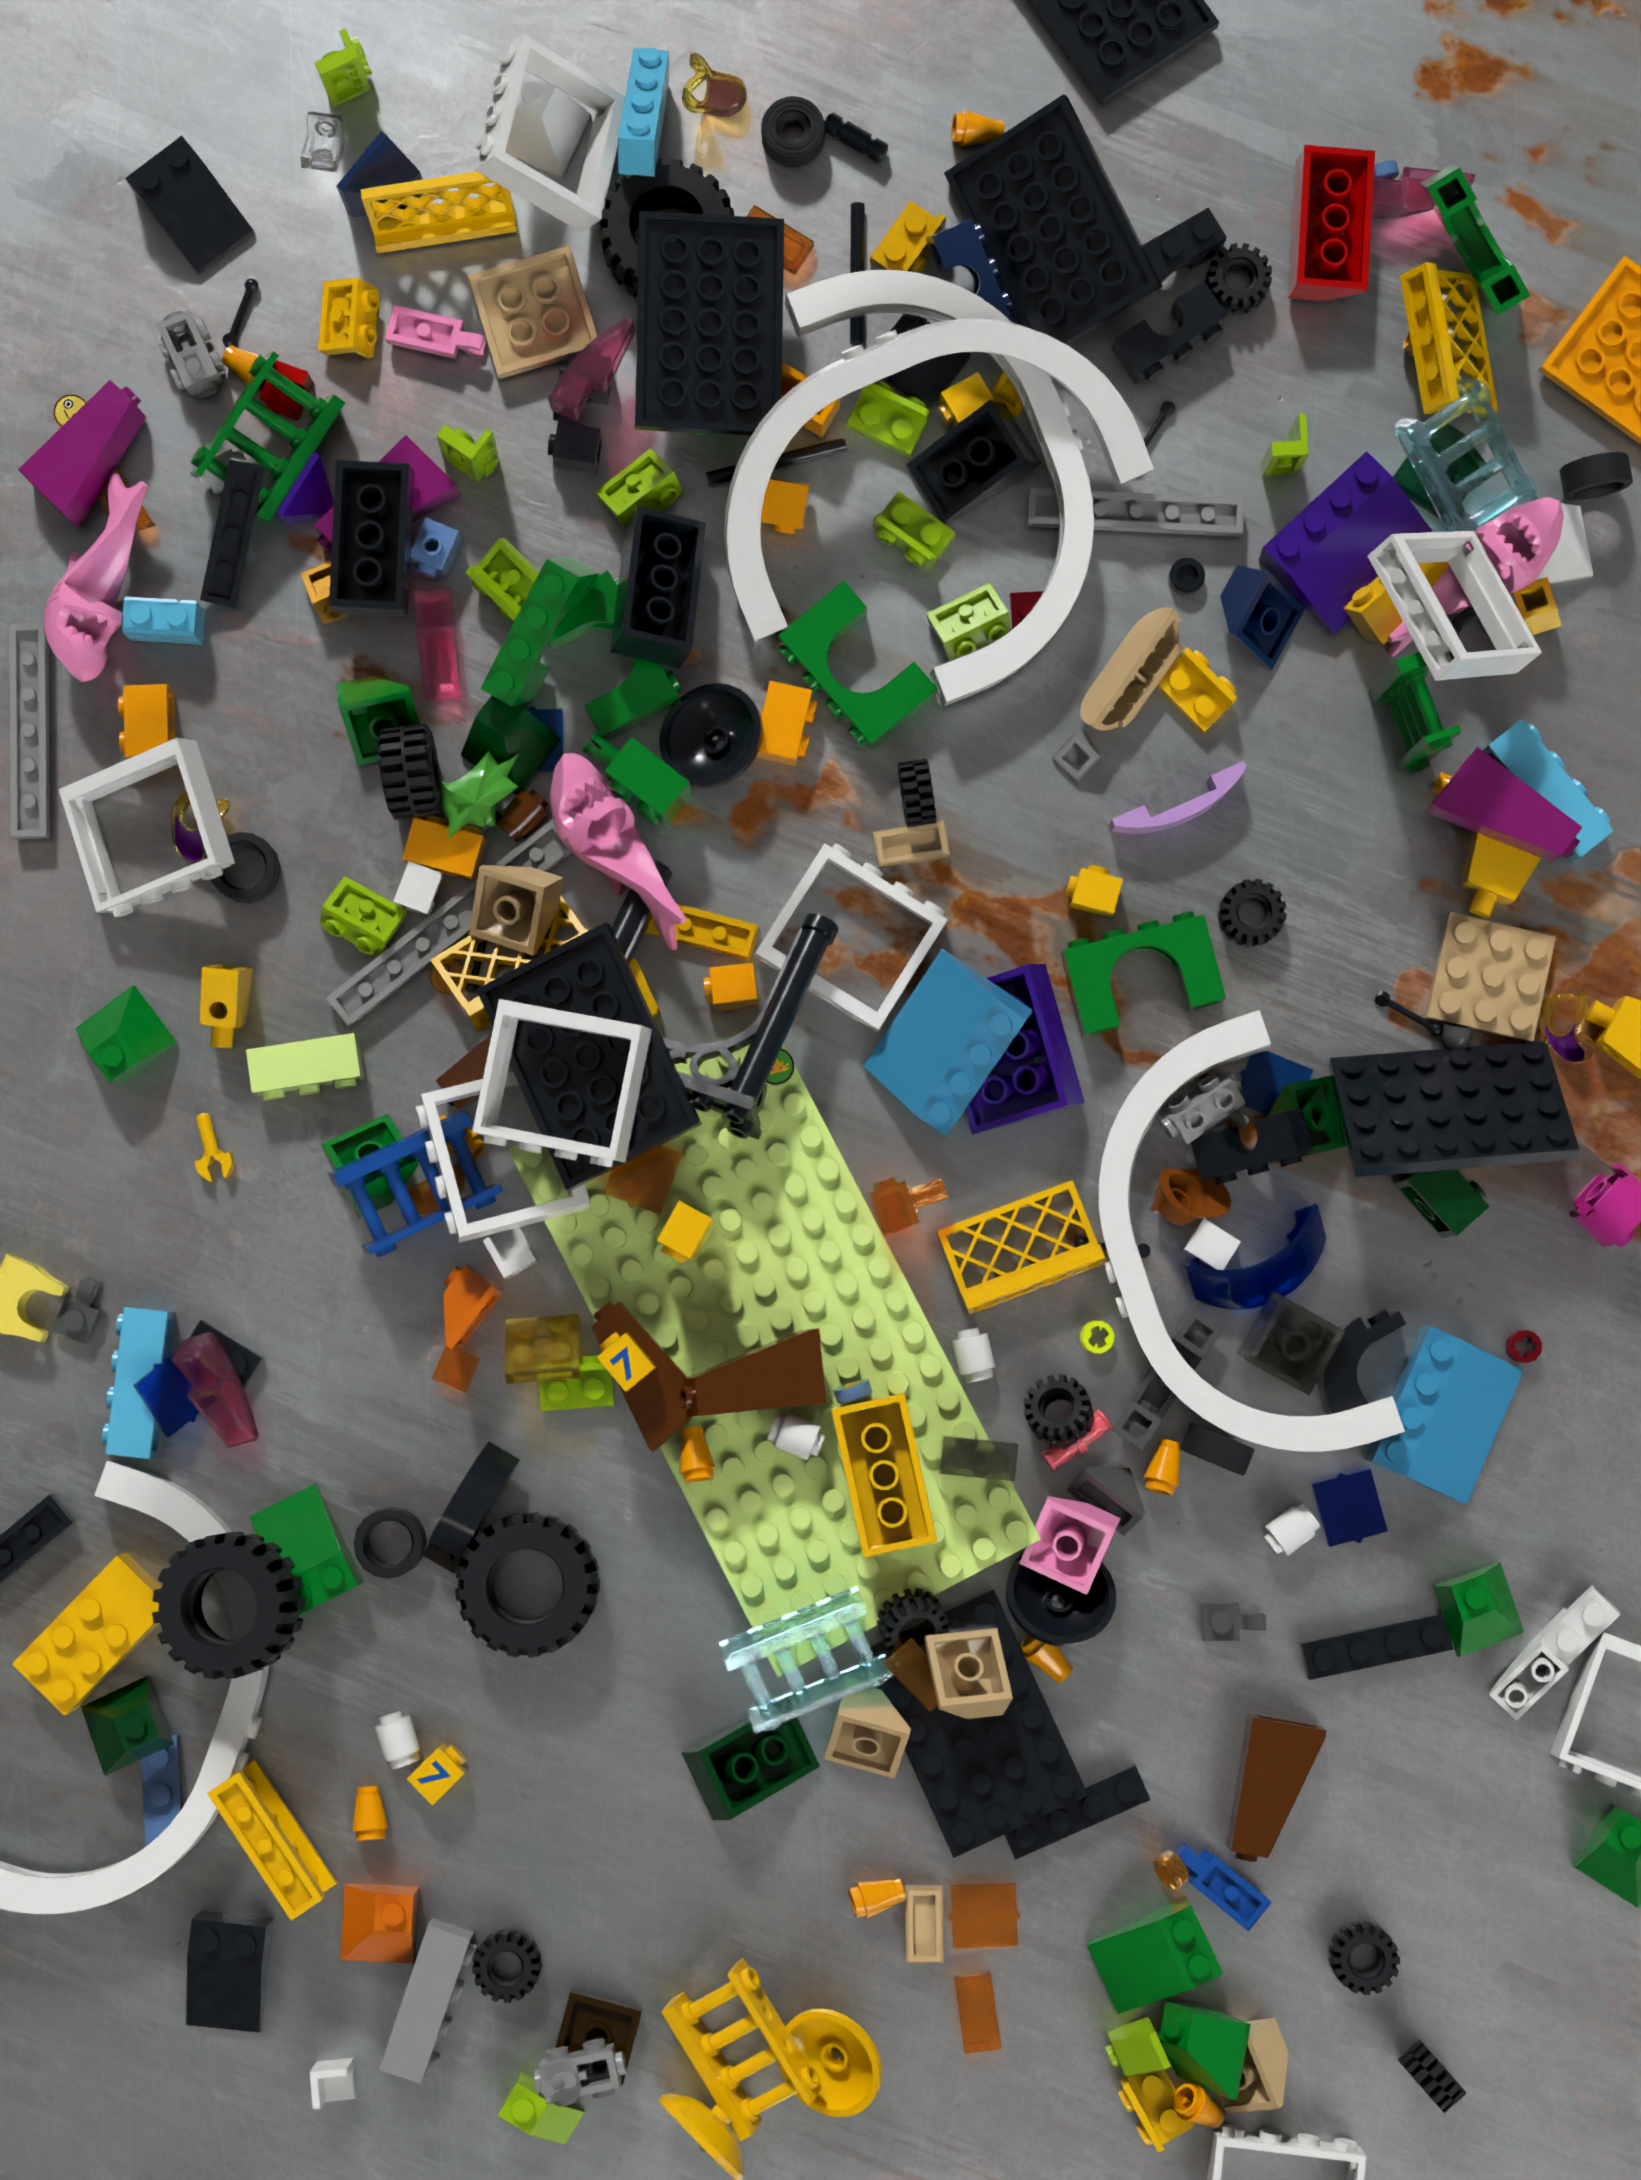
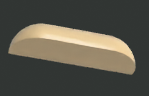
(1133, 671)

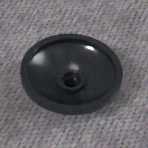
(699, 723)
(1075, 1623)

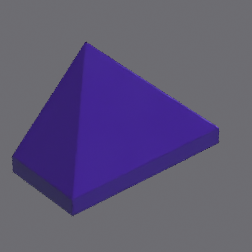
(309, 495)

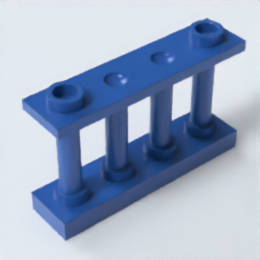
(386, 1161)

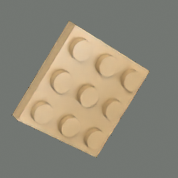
(533, 311)
(1490, 977)

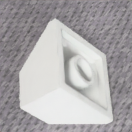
(546, 126)
(1571, 556)

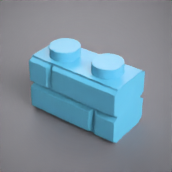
(163, 620)

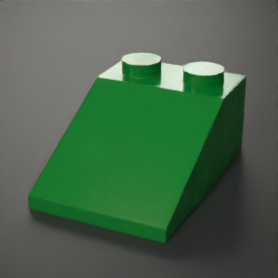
(313, 1542)
(1155, 1957)

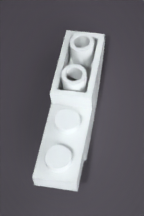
(1552, 1651)

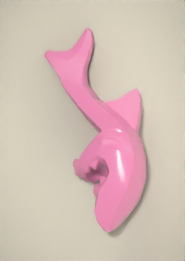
(1518, 547)
(84, 601)
(603, 835)

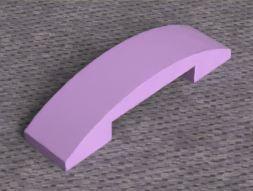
(1139, 820)

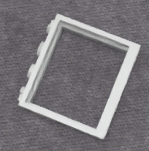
(575, 210)
(1425, 619)
(90, 844)
(898, 893)
(497, 1068)
(446, 1182)
(1561, 1747)
(1272, 2141)

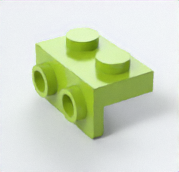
(504, 578)

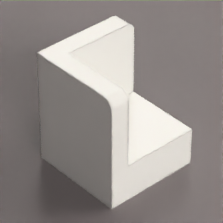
(418, 889)
(1210, 1244)
(511, 1252)
(332, 2081)

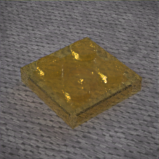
(542, 1349)

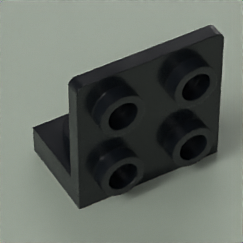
(929, 377)

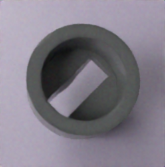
(1456, 1036)

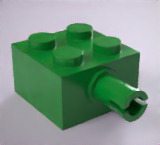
(642, 779)

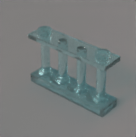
(1432, 466)
(802, 1625)

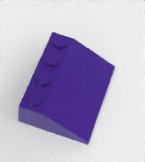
(1327, 545)
(1036, 1068)

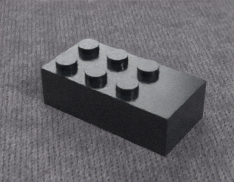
(371, 538)
(658, 587)

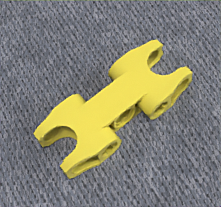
(17, 1283)

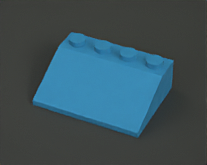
(946, 1041)
(1450, 1412)

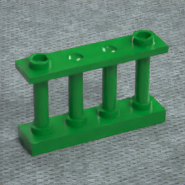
(302, 440)
(1414, 712)

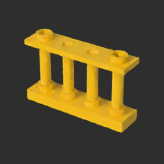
(273, 1839)
(724, 2079)

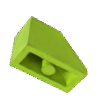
(1136, 2048)
(532, 2115)

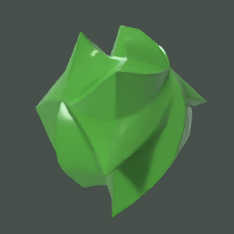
(476, 793)

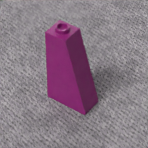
(85, 451)
(431, 487)
(1504, 808)

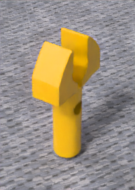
(211, 1150)

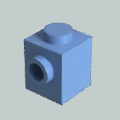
(435, 549)

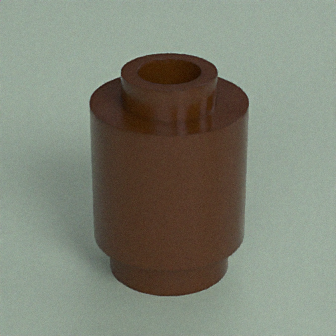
(523, 814)

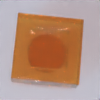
(456, 1369)

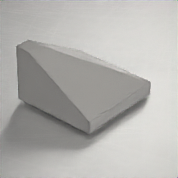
(1077, 754)

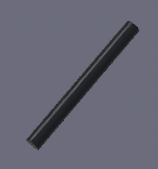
(857, 243)
(786, 459)

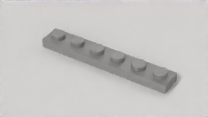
(1147, 512)
(29, 731)

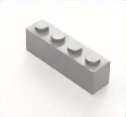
(427, 2000)

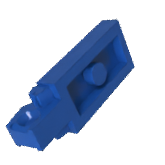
(1224, 1886)

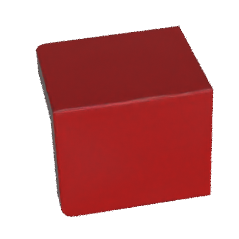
(280, 402)

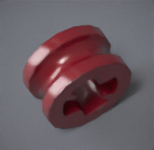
(1529, 1356)

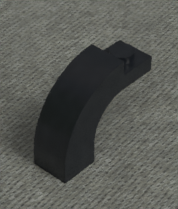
(1338, 1381)
(470, 1506)

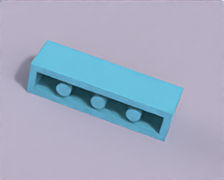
(643, 112)
(1529, 760)
(143, 1342)

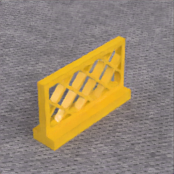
(433, 223)
(1434, 343)
(474, 1009)
(1033, 1276)

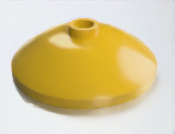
(847, 2078)
(708, 2129)

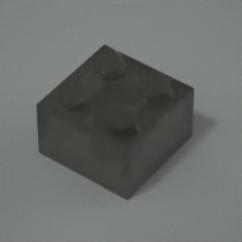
(1291, 1342)

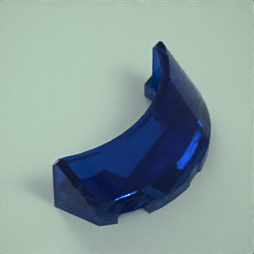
(1253, 1284)

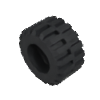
(409, 771)

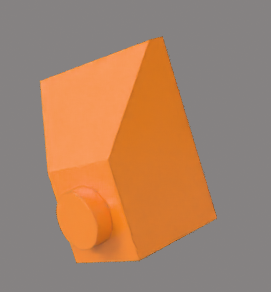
(466, 1303)
(379, 1923)

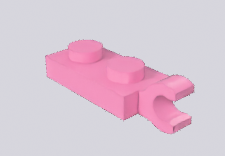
(432, 333)

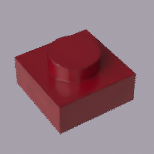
(1021, 605)

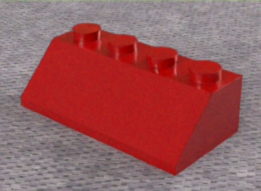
(1331, 223)

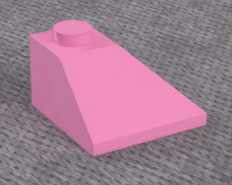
(1071, 1542)

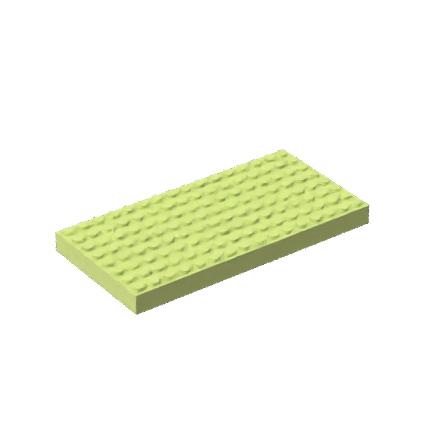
(783, 1258)

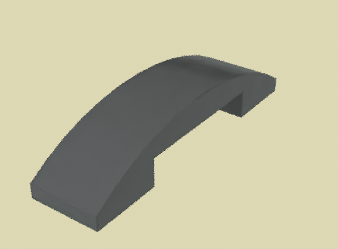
(1152, 1396)

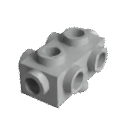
(195, 365)
(1206, 1106)
(568, 2075)

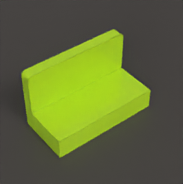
(1288, 456)

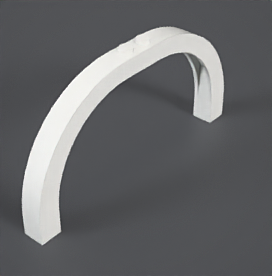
(940, 300)
(860, 367)
(1167, 1077)
(71, 1892)

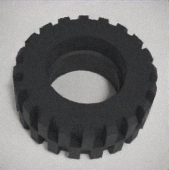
(670, 188)
(479, 1600)
(183, 1616)

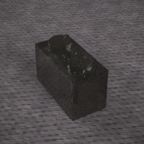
(978, 1458)

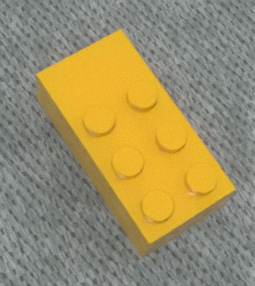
(884, 1475)
(92, 1635)

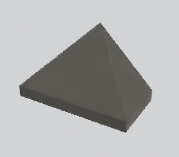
(1111, 1491)

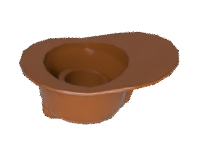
(1185, 1197)

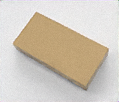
(910, 844)
(924, 1923)

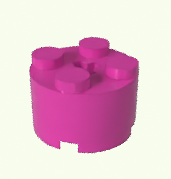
(1610, 1207)

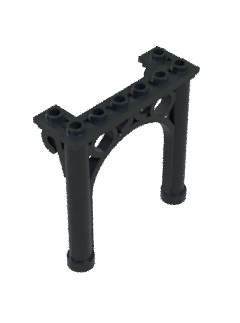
(766, 1034)

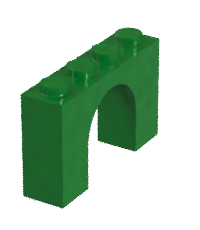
(1482, 256)
(517, 668)
(645, 690)
(870, 714)
(1182, 943)

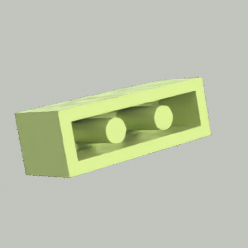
(306, 1066)

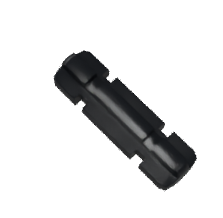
(855, 137)

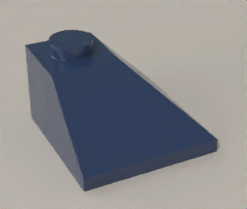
(378, 166)
(1260, 613)

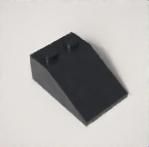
(189, 205)
(973, 461)
(228, 1970)

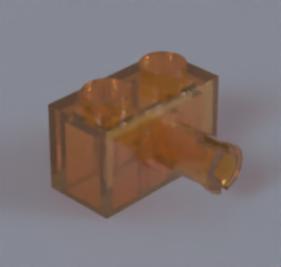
(897, 1203)

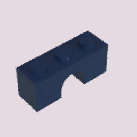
(963, 247)

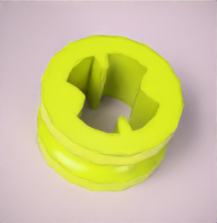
(1108, 1340)

